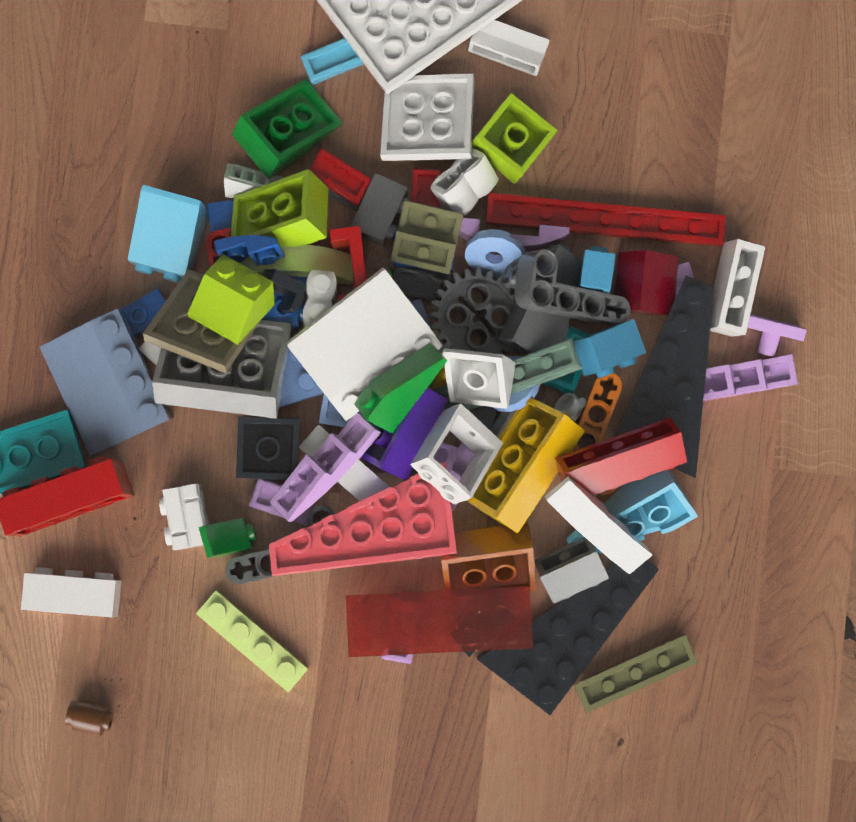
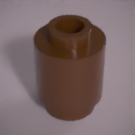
(89, 717)

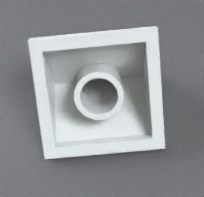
(479, 377)

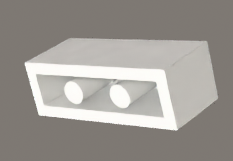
(735, 287)
(71, 593)

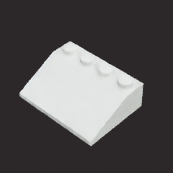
(360, 340)

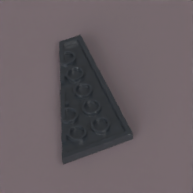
(677, 371)

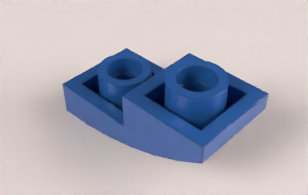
(261, 249)

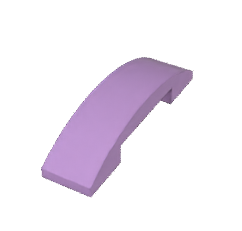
(546, 235)

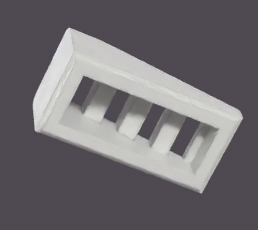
(243, 179)

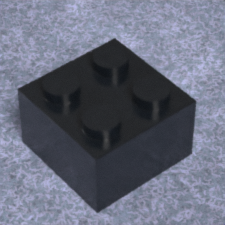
(267, 447)

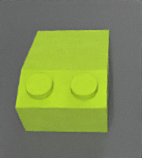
(286, 209)

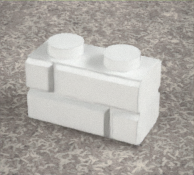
(184, 513)

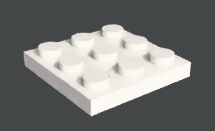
(429, 118)

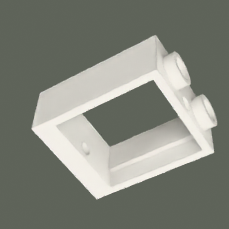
(474, 436)

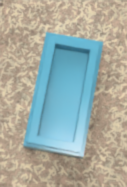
(330, 61)

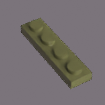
(635, 673)

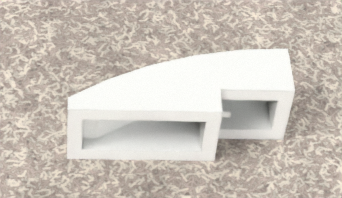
(358, 479)

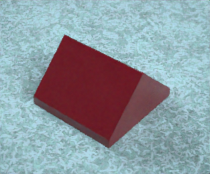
(647, 281)

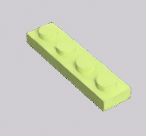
(252, 641)

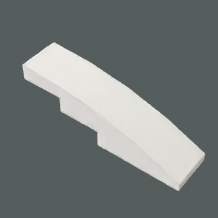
(598, 525)

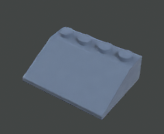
(105, 381)

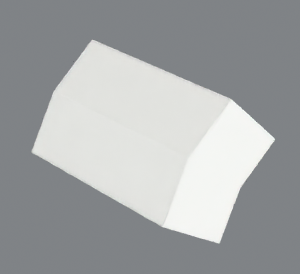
(510, 46)

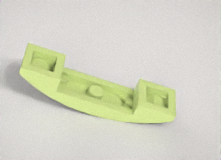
(303, 259)

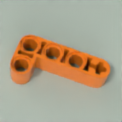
(597, 430)

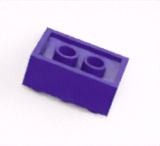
(397, 450)

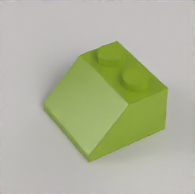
(231, 299)

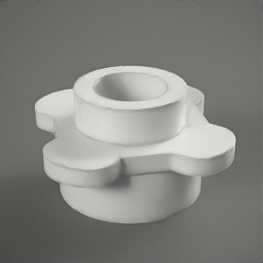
(570, 405)

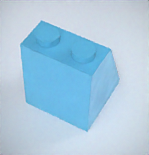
(167, 233)

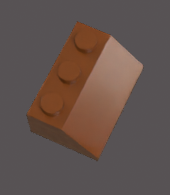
(490, 559)

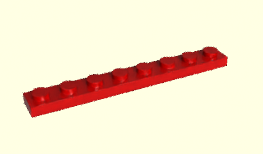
(606, 219)

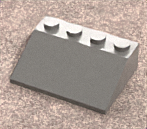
(249, 386)

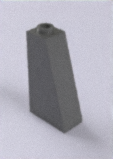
(532, 330)

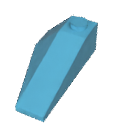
(649, 506)

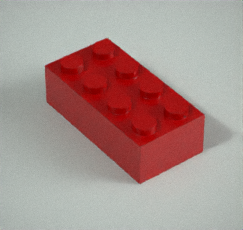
(64, 497)

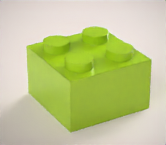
(513, 138)

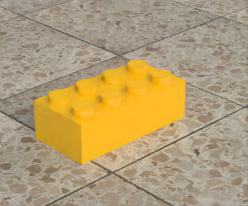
(525, 463)

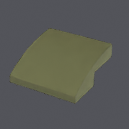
(427, 237)

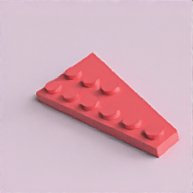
(386, 527)

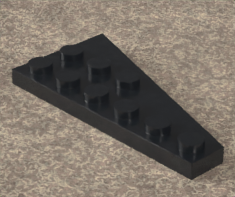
(569, 637)

